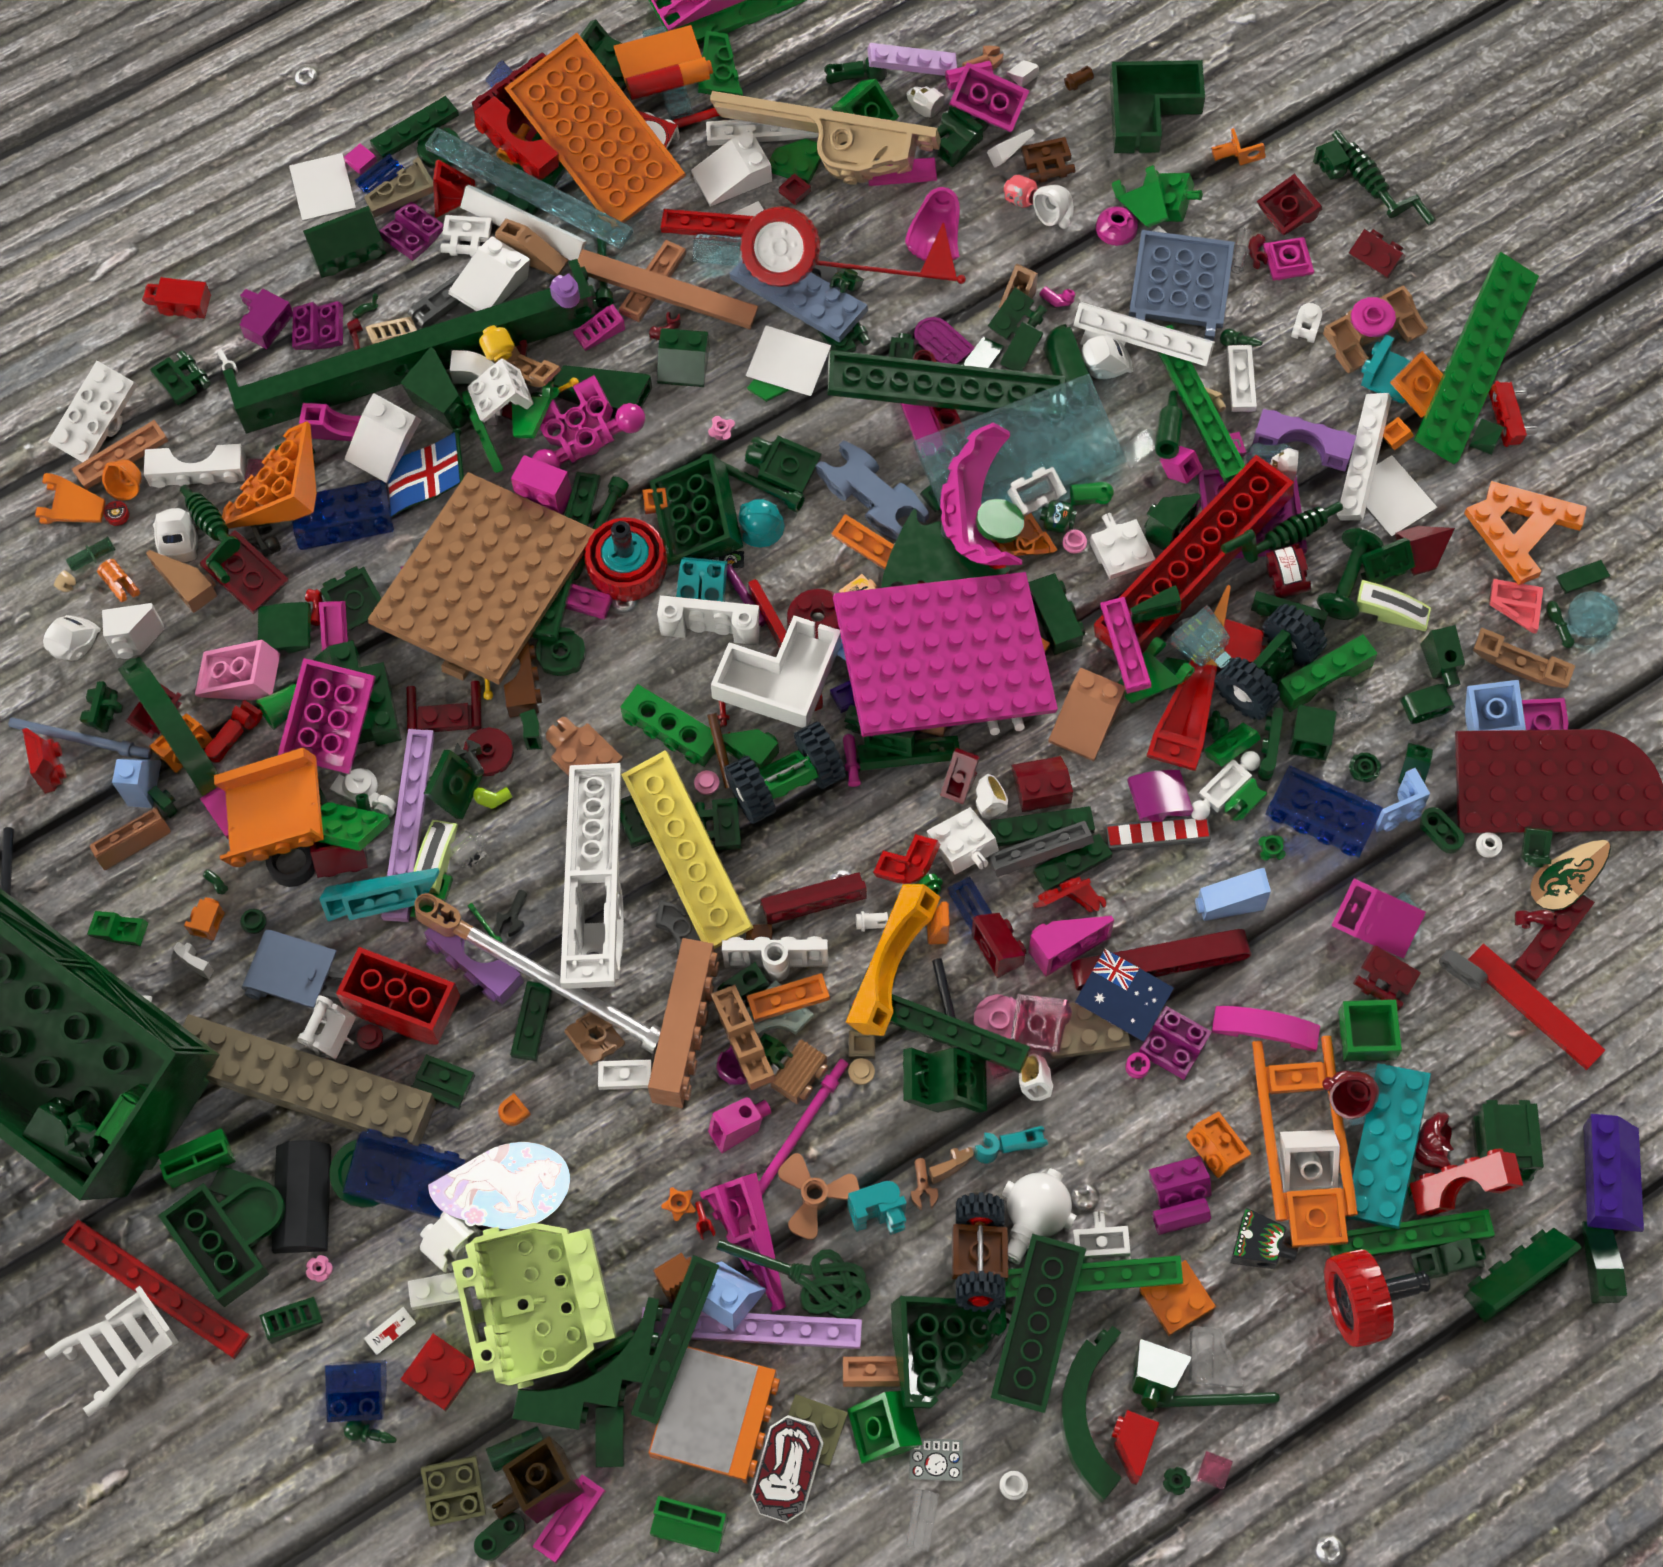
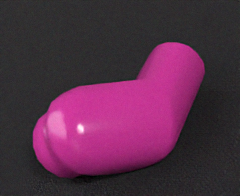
(1058, 300)

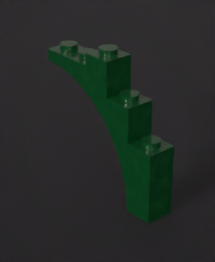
(565, 1404)

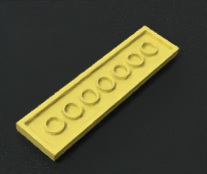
(686, 850)

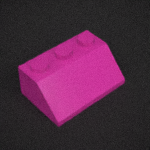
(989, 97)

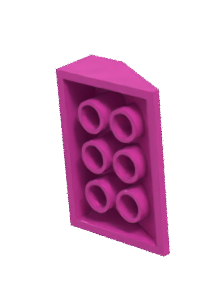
(327, 714)

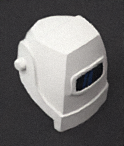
(1106, 357)
(176, 535)
(70, 637)

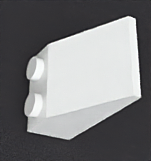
(733, 169)
(490, 275)
(381, 437)

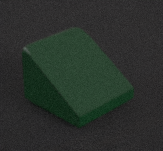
(1430, 1262)

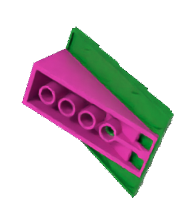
(716, 15)

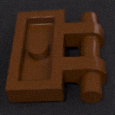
(1048, 153)

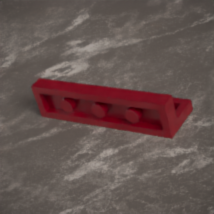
(814, 898)

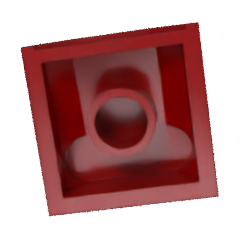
(44, 761)

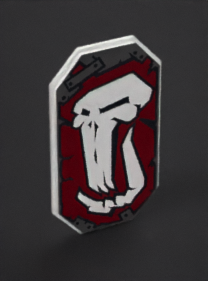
(787, 1468)

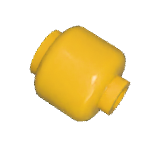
(496, 343)

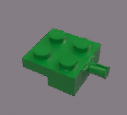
(1177, 193)

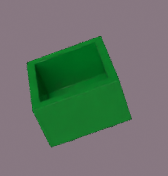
(1369, 1030)

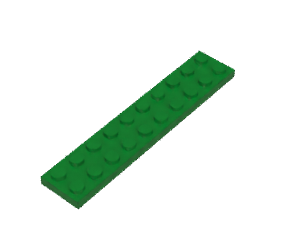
(1476, 358)

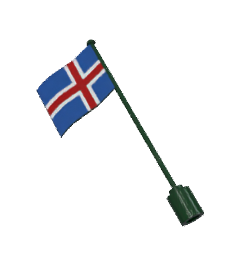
(426, 473)

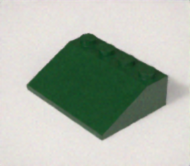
(699, 511)

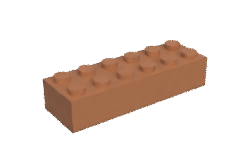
(683, 1023)

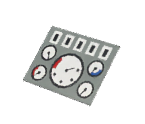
(937, 1460)

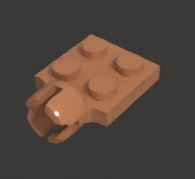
(579, 745)

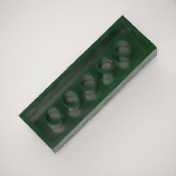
(1038, 1323)

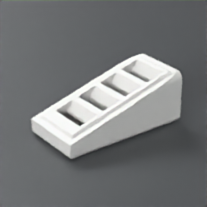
(1004, 150)

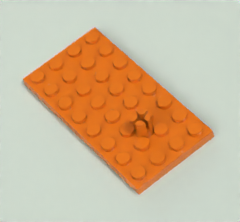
(595, 130)

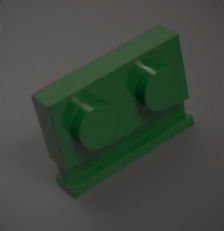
(444, 1081)

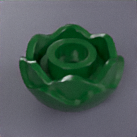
(1364, 760)

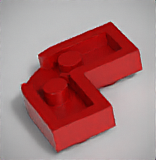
(910, 867)

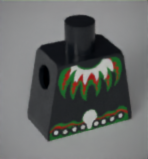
(1261, 1242)

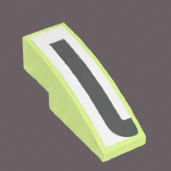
(1392, 606)
(436, 850)

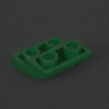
(285, 626)

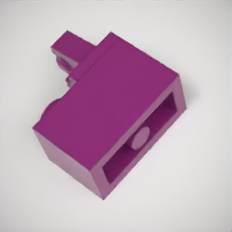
(266, 316)

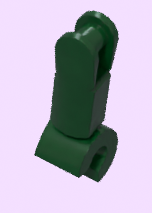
(853, 70)

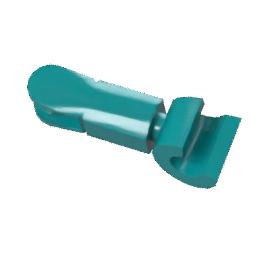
(1009, 1143)

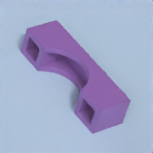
(1331, 444)
(496, 977)

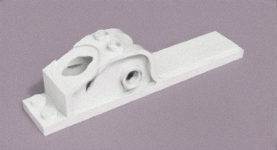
(592, 858)

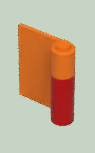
(662, 62)

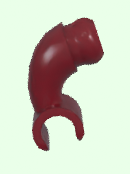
(1254, 245)
(671, 324)
(1543, 917)

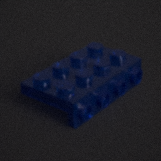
(345, 515)
(1323, 811)
(397, 1172)

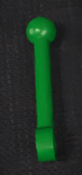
(473, 909)

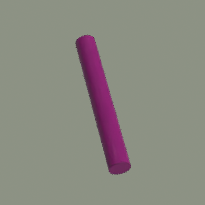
(741, 591)

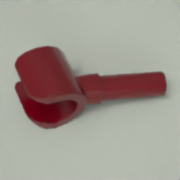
(355, 327)

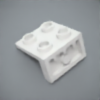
(497, 388)

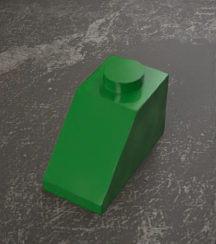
(754, 743)

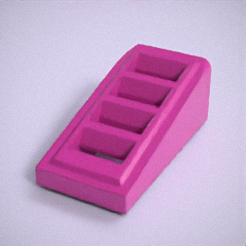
(601, 318)

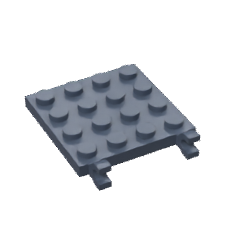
(1182, 280)

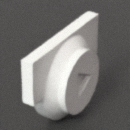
(356, 783)

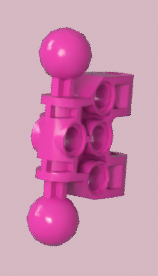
(629, 419)

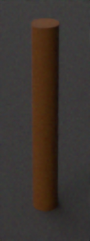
(719, 745)

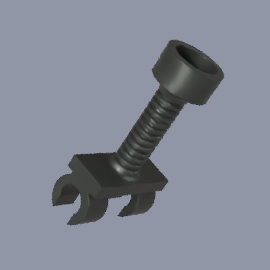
(270, 546)

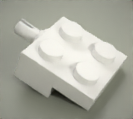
(1121, 547)
(964, 841)
(1103, 1242)

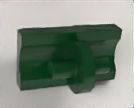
(103, 706)

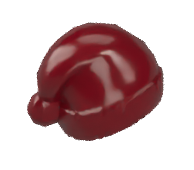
(1351, 1093)

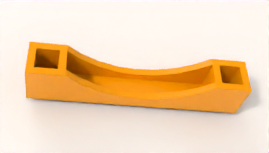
(873, 1003)

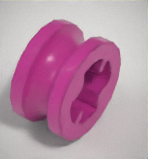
(1144, 1070)

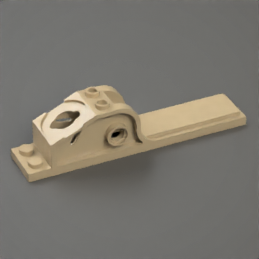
(864, 136)

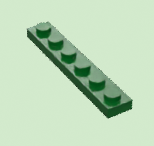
(1418, 1234)

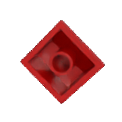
(1133, 1442)

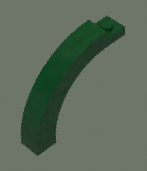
(1080, 1447)

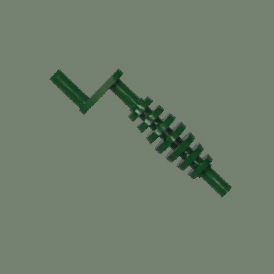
(1370, 177)
(210, 521)
(1287, 533)

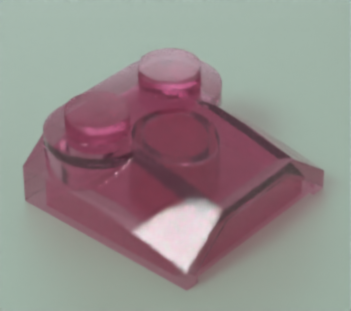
(1040, 1022)

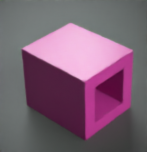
(1183, 466)

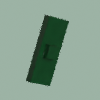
(1583, 576)

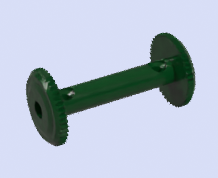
(1338, 604)

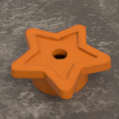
(676, 1196)

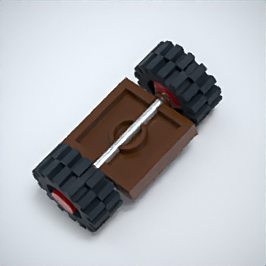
(980, 1252)

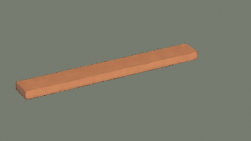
(668, 289)

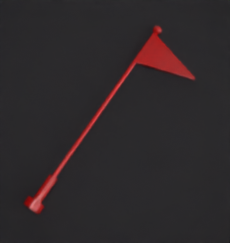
(937, 264)

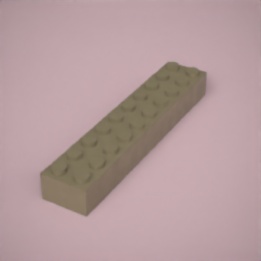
(313, 1084)

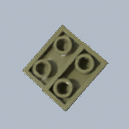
(453, 1491)

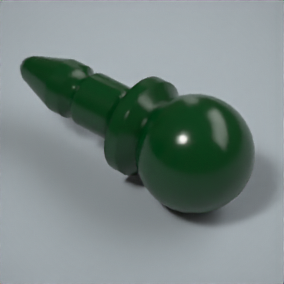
(1231, 337)
(358, 1430)

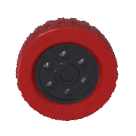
(1363, 1297)

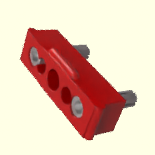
(1508, 413)

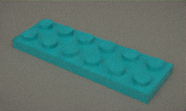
(1389, 1145)

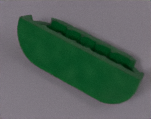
(1064, 353)

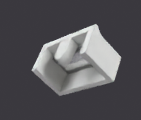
(1036, 491)

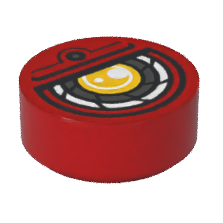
(116, 513)

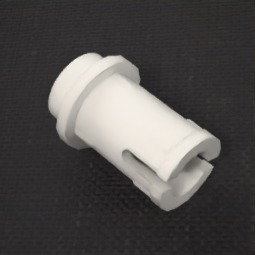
(871, 920)

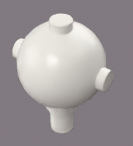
(1036, 1206)

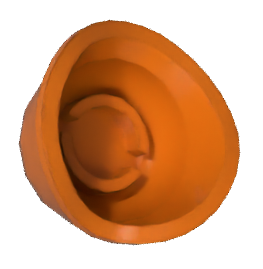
(122, 479)

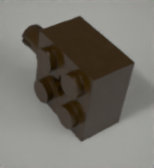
(539, 1482)

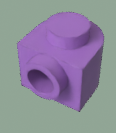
(565, 291)

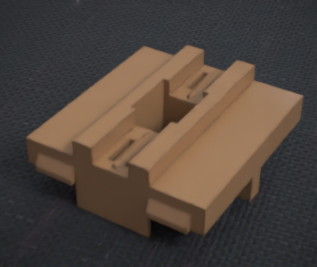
(592, 1049)

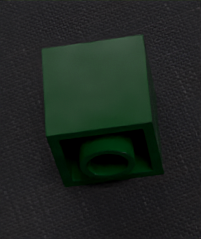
(1312, 732)

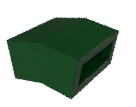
(531, 730)

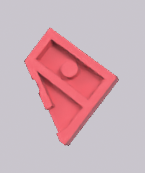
(1517, 602)

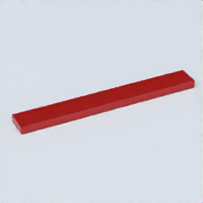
(158, 1289)

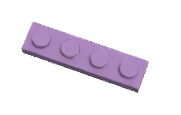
(910, 59)

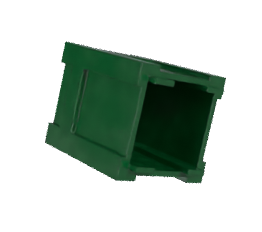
(1514, 1130)

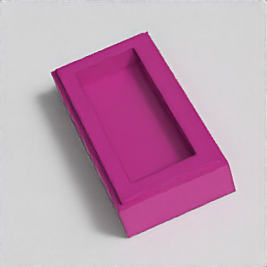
(333, 623)

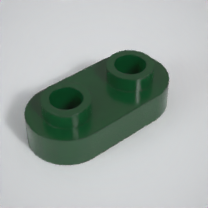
(1443, 830)
(500, 1537)

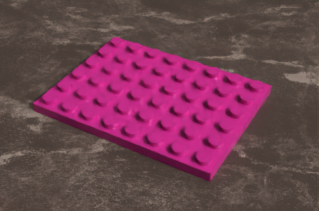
(944, 653)

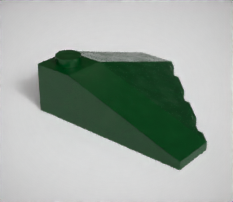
(936, 1343)

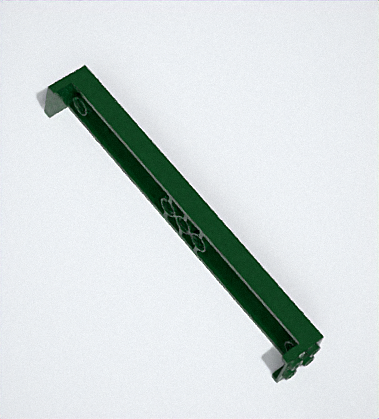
(389, 361)

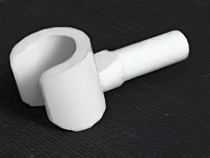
(226, 363)

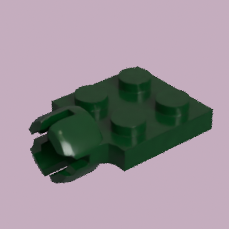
(783, 462)
(82, 1135)

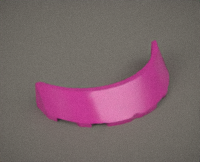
(963, 496)

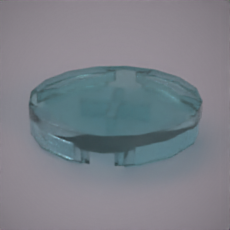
(1592, 615)

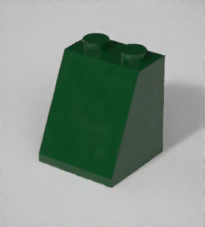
(434, 391)

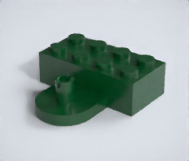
(221, 1235)

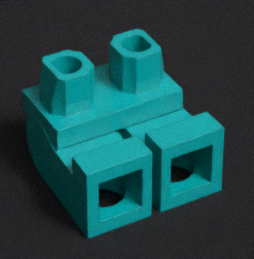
(702, 571)
(878, 1201)

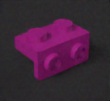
(1181, 1182)

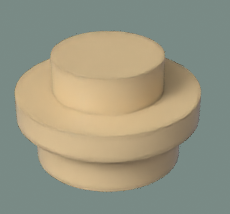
(861, 1071)

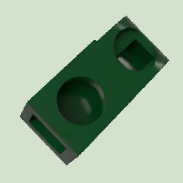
(747, 981)

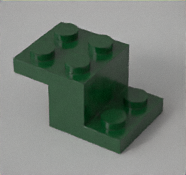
(944, 1080)

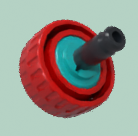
(626, 559)

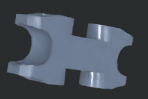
(859, 479)

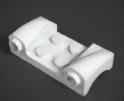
(698, 615)

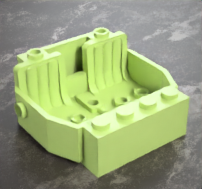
(524, 1266)

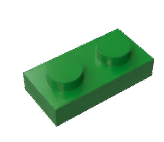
(1232, 744)

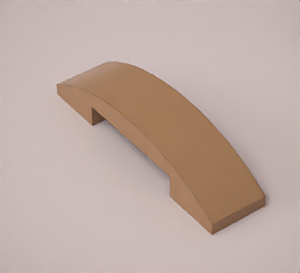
(533, 372)
(1521, 662)

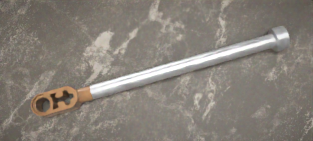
(433, 920)

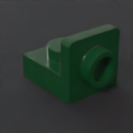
(903, 346)

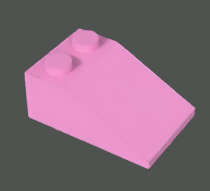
(238, 672)

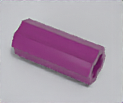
(1181, 1216)

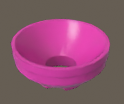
(1116, 233)

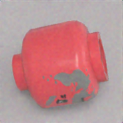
(1020, 191)

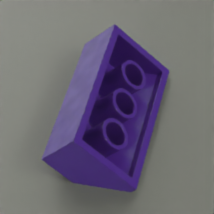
(1613, 1174)

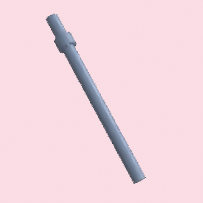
(124, 748)

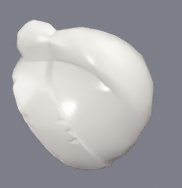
(1053, 205)

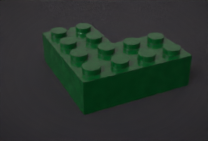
(1145, 92)

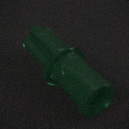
(90, 554)

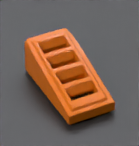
(939, 925)

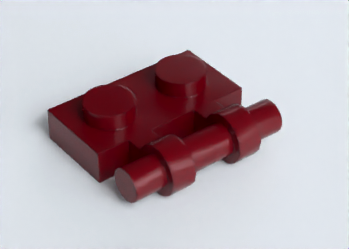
(1391, 971)

